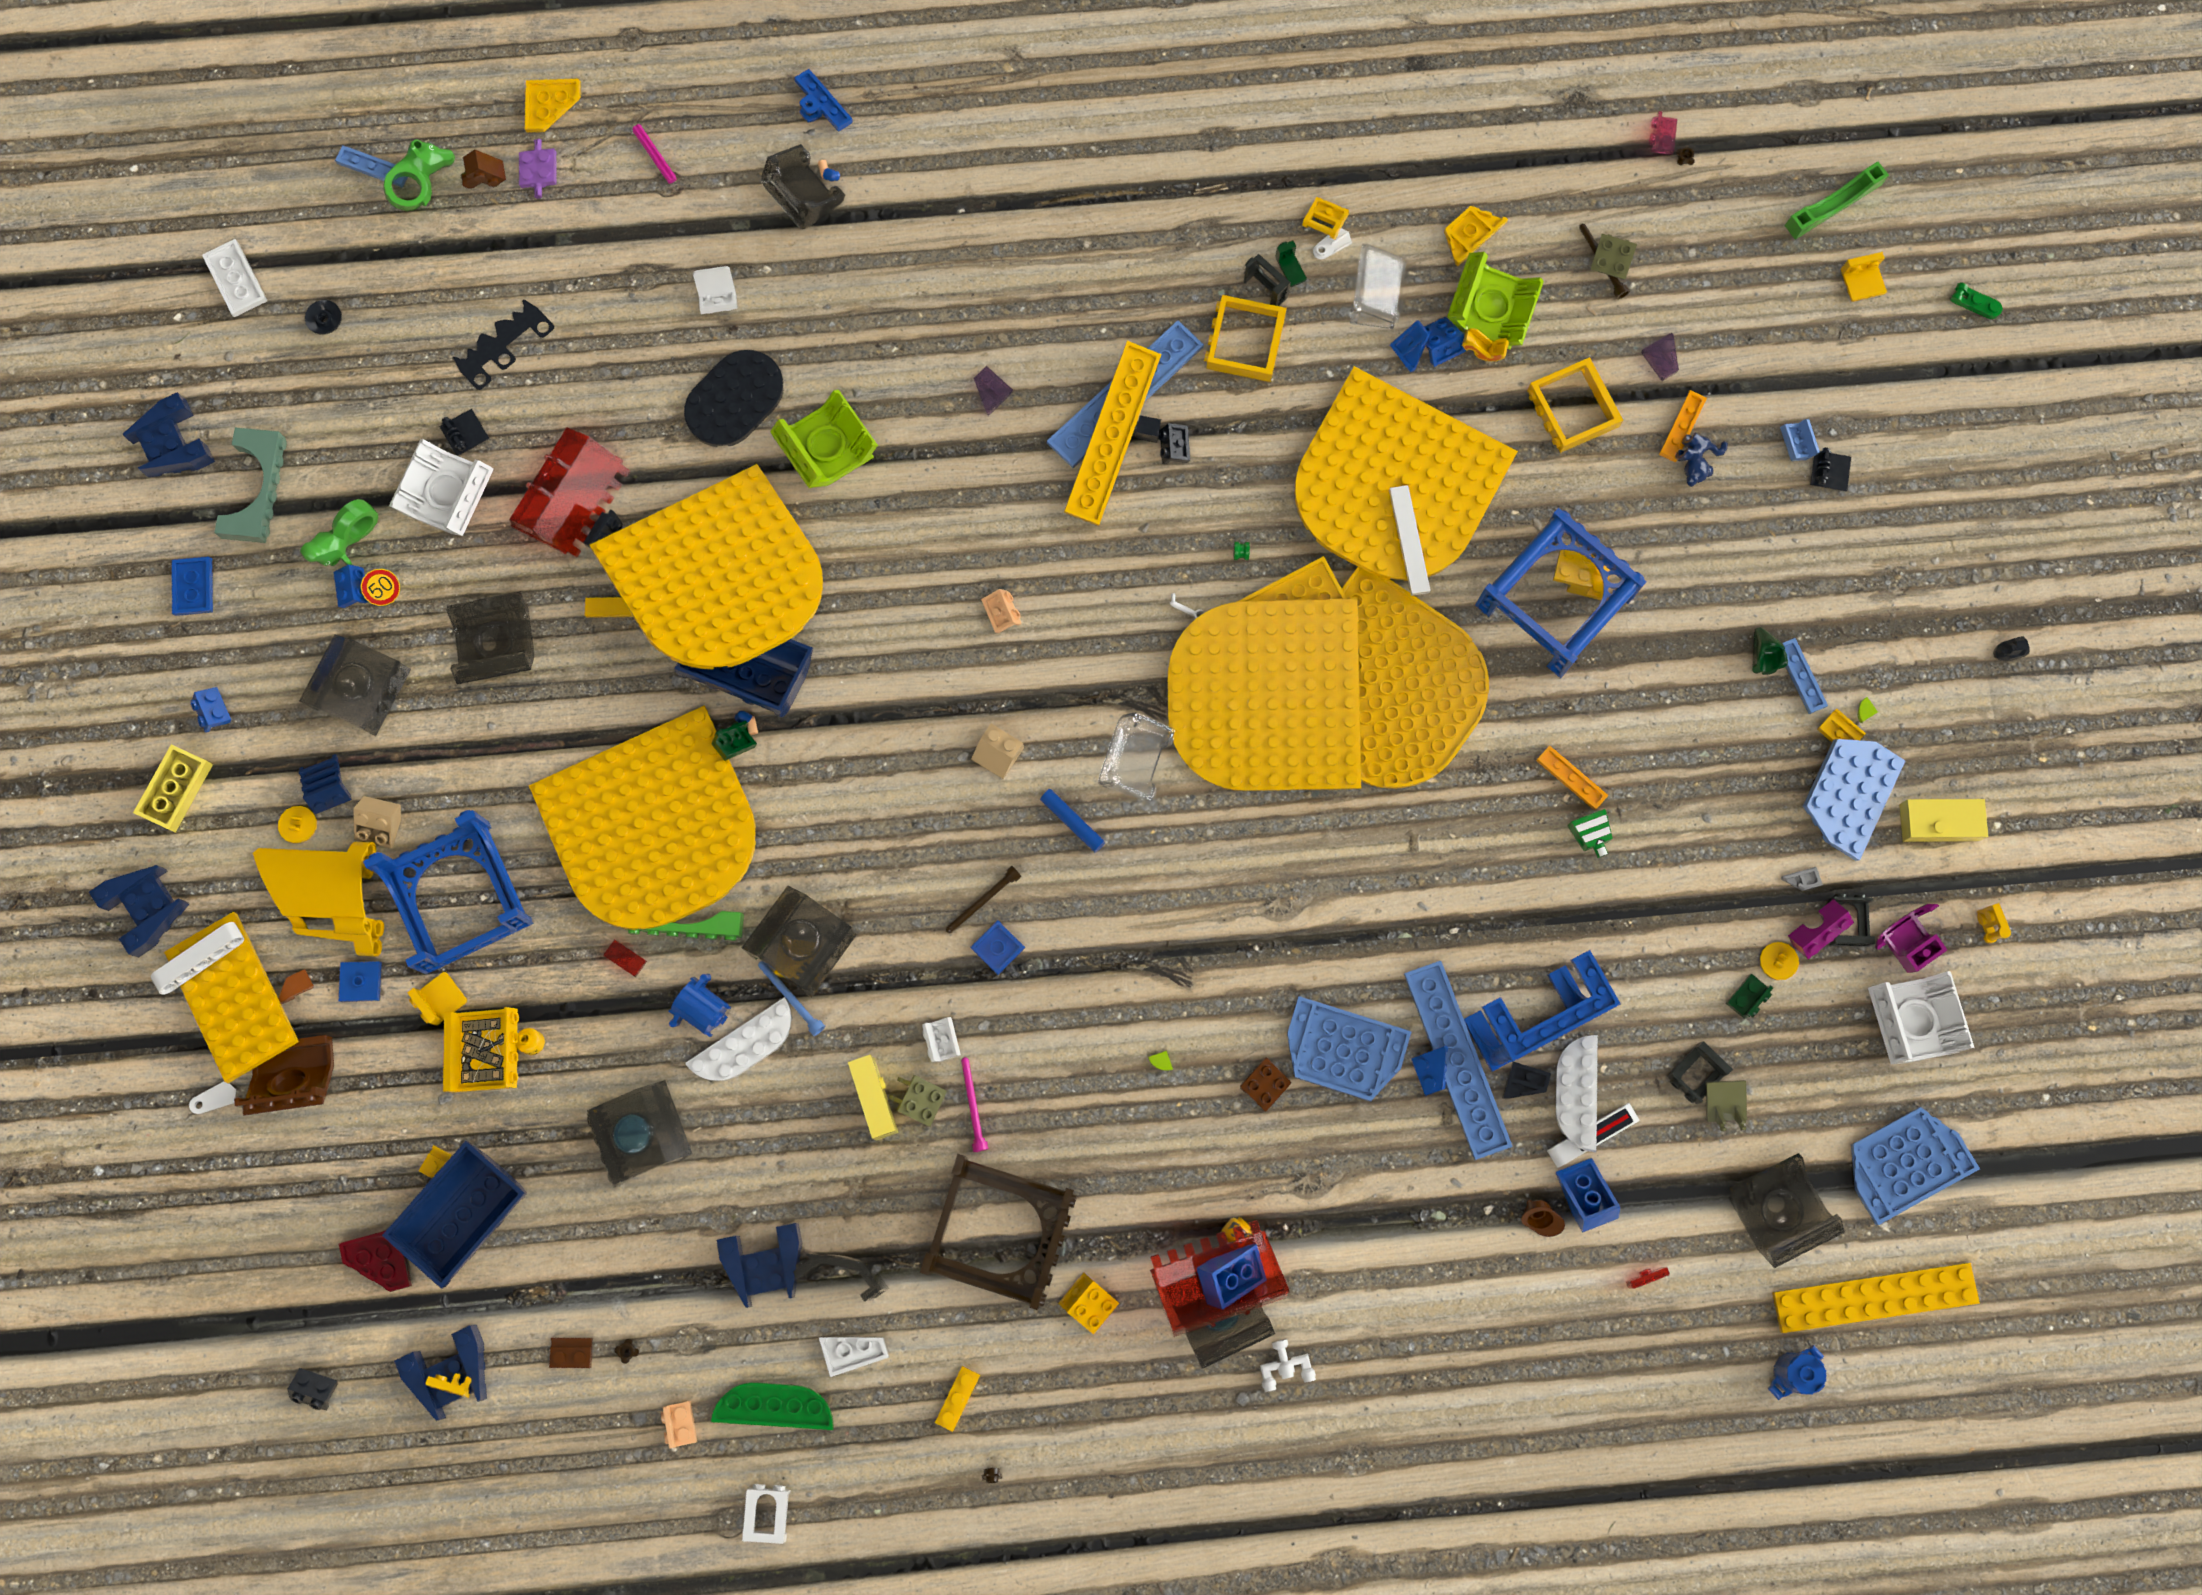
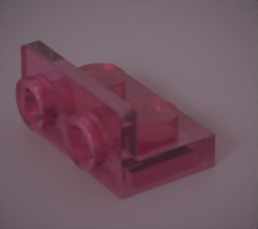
(1663, 134)

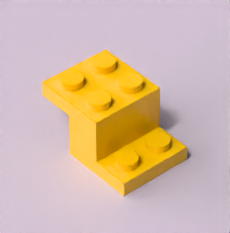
(1579, 574)

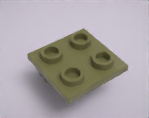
(1613, 256)
(920, 1100)
(1726, 1102)

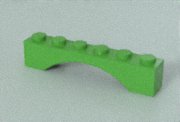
(1857, 188)
(723, 924)

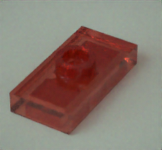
(625, 958)
(1647, 1276)

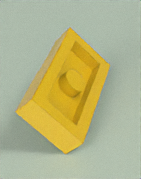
(440, 1383)

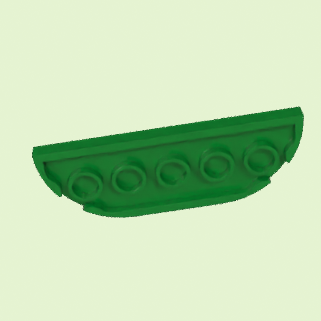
(774, 1406)

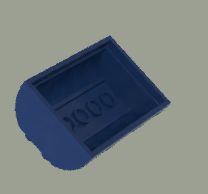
(766, 680)
(455, 1214)

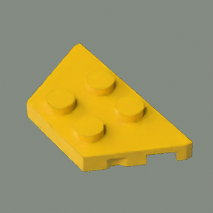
(1471, 231)

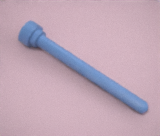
(815, 1026)

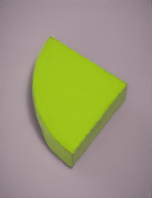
(1866, 710)
(1161, 1061)

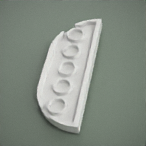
(745, 1045)
(1578, 1092)

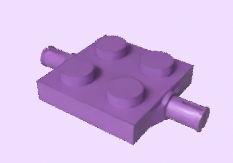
(537, 168)

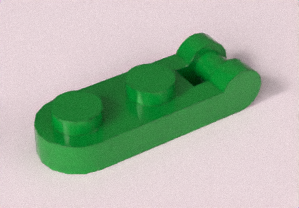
(1976, 302)

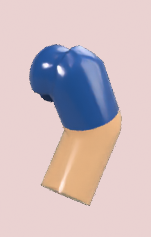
(826, 173)
(752, 726)

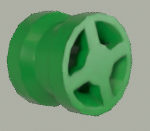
(1241, 550)

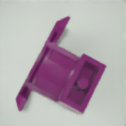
(1911, 941)

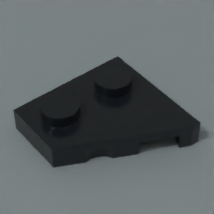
(1525, 1081)

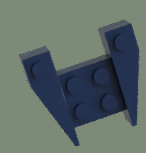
(164, 442)
(146, 903)
(764, 1269)
(466, 1363)

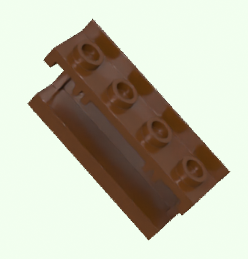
(291, 1078)

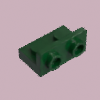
(1749, 997)

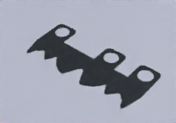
(492, 347)

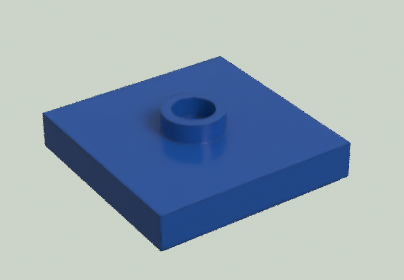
(997, 947)
(360, 981)

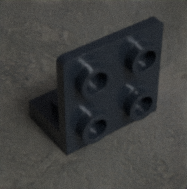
(603, 527)

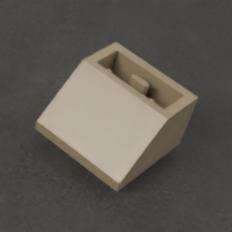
(376, 821)

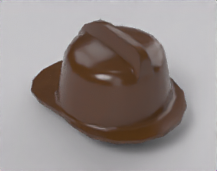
(1542, 1219)

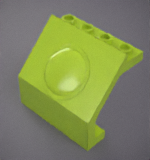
(1494, 301)
(826, 442)

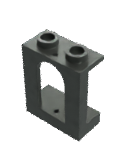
(1279, 291)
(1861, 904)
(1720, 1066)

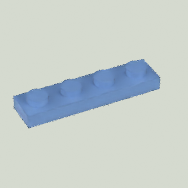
(366, 164)
(1803, 678)

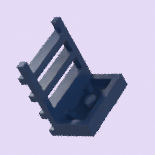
(323, 785)

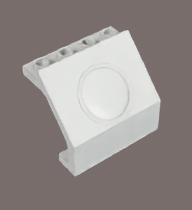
(441, 488)
(1921, 1018)

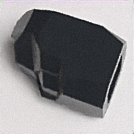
(2012, 649)

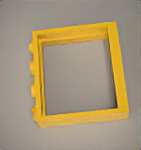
(1240, 369)
(1600, 392)

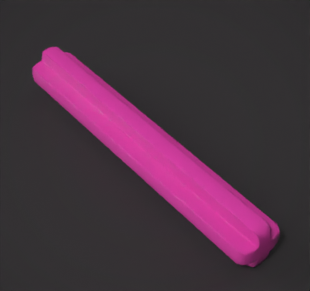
(654, 154)

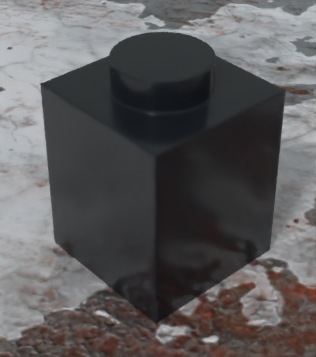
(1147, 429)

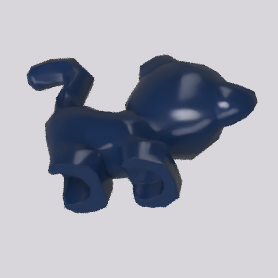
(1697, 467)

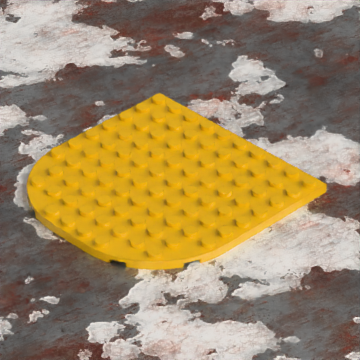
(1390, 440)
(716, 573)
(1417, 684)
(1269, 695)
(650, 825)

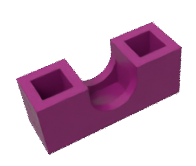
(1811, 941)

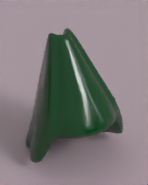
(1768, 653)

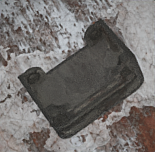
(798, 188)

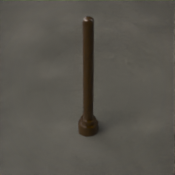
(1620, 289)
(1010, 876)

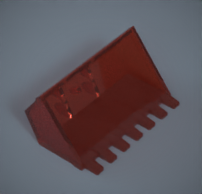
(568, 492)
(1183, 1293)

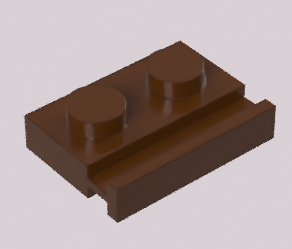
(571, 1353)

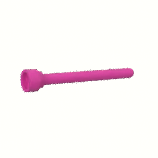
(979, 1143)

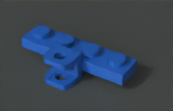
(820, 102)

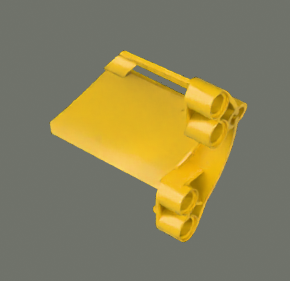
(323, 887)

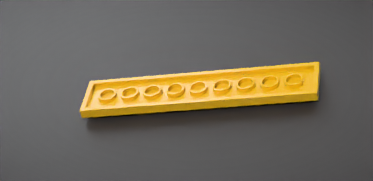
(1112, 433)
(1875, 1297)

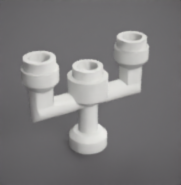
(1285, 1367)

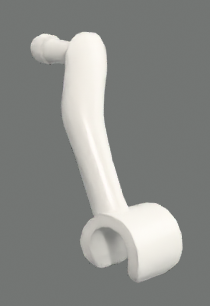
(1183, 608)

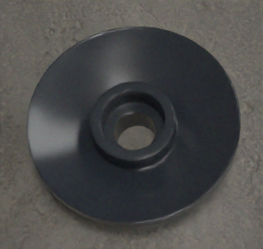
(318, 312)

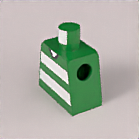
(1592, 832)

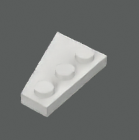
(851, 1352)

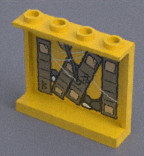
(480, 1050)

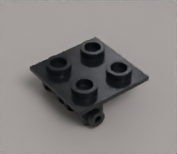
(463, 432)
(1830, 470)

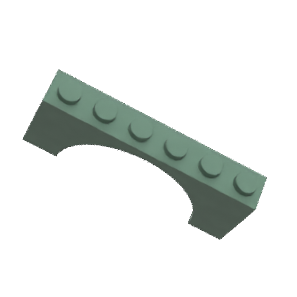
(254, 521)

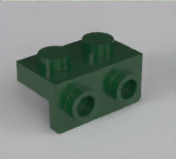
(733, 740)

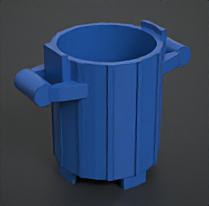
(699, 1006)
(1798, 1373)

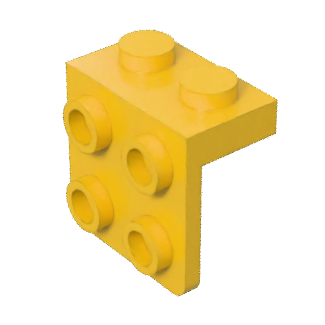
(436, 998)

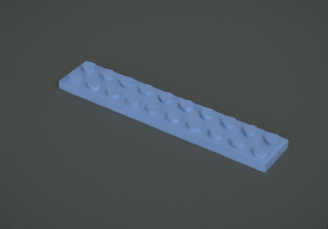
(1177, 348)
(1464, 1073)

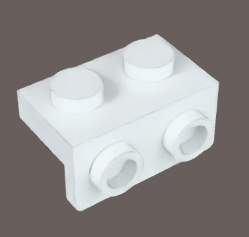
(941, 1040)

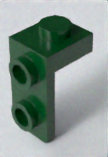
(1289, 264)

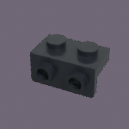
(311, 1389)

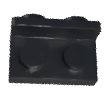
(1174, 443)

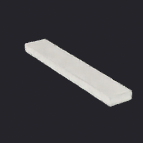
(1409, 540)

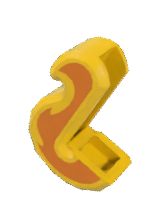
(1484, 347)

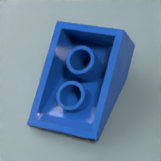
(1588, 1195)
(1231, 1276)

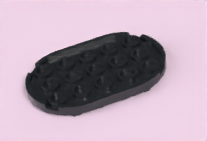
(734, 398)

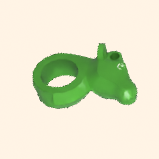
(419, 163)
(348, 527)

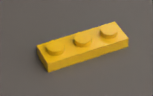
(957, 1398)

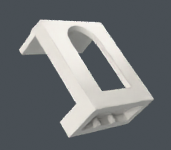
(781, 1497)

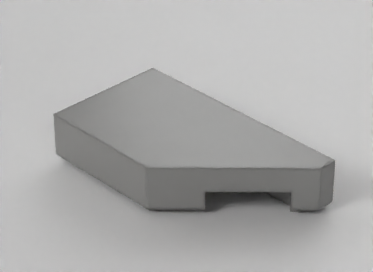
(1804, 879)

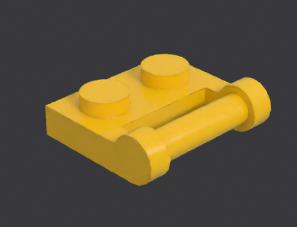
(1328, 213)
(1990, 917)

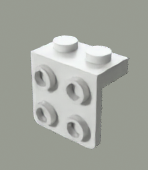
(715, 290)

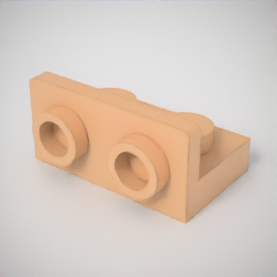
(1001, 610)
(679, 1424)

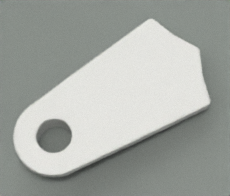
(1332, 246)
(214, 1098)

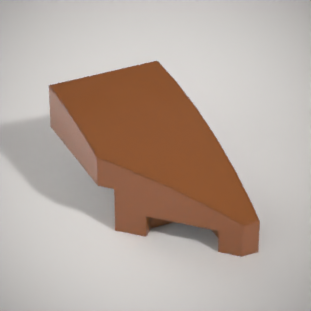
(295, 985)

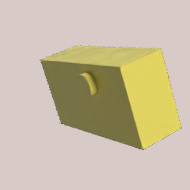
(173, 788)
(1943, 820)
(873, 1097)

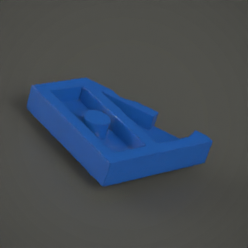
(1411, 344)
(1431, 1070)

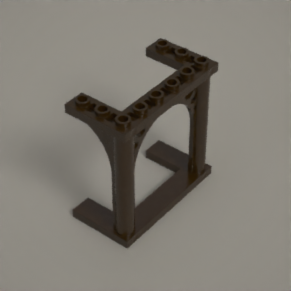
(994, 1282)

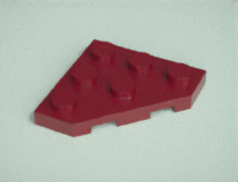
(377, 1261)

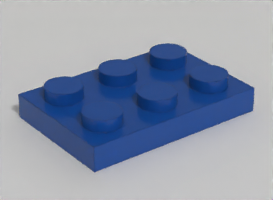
(192, 586)

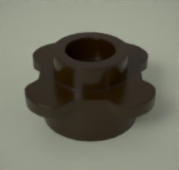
(1688, 152)
(625, 1357)
(992, 1475)

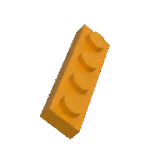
(1683, 425)
(1572, 778)

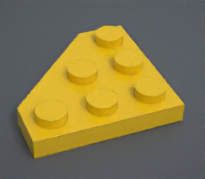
(548, 101)

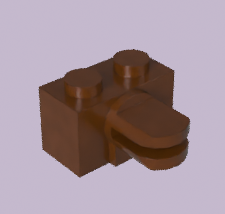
(482, 169)

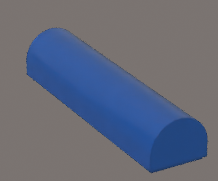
(1072, 820)

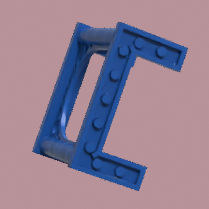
(1559, 524)
(392, 873)
(1578, 1012)

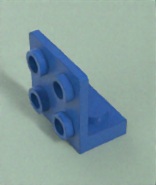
(1444, 341)

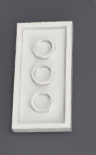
(234, 277)

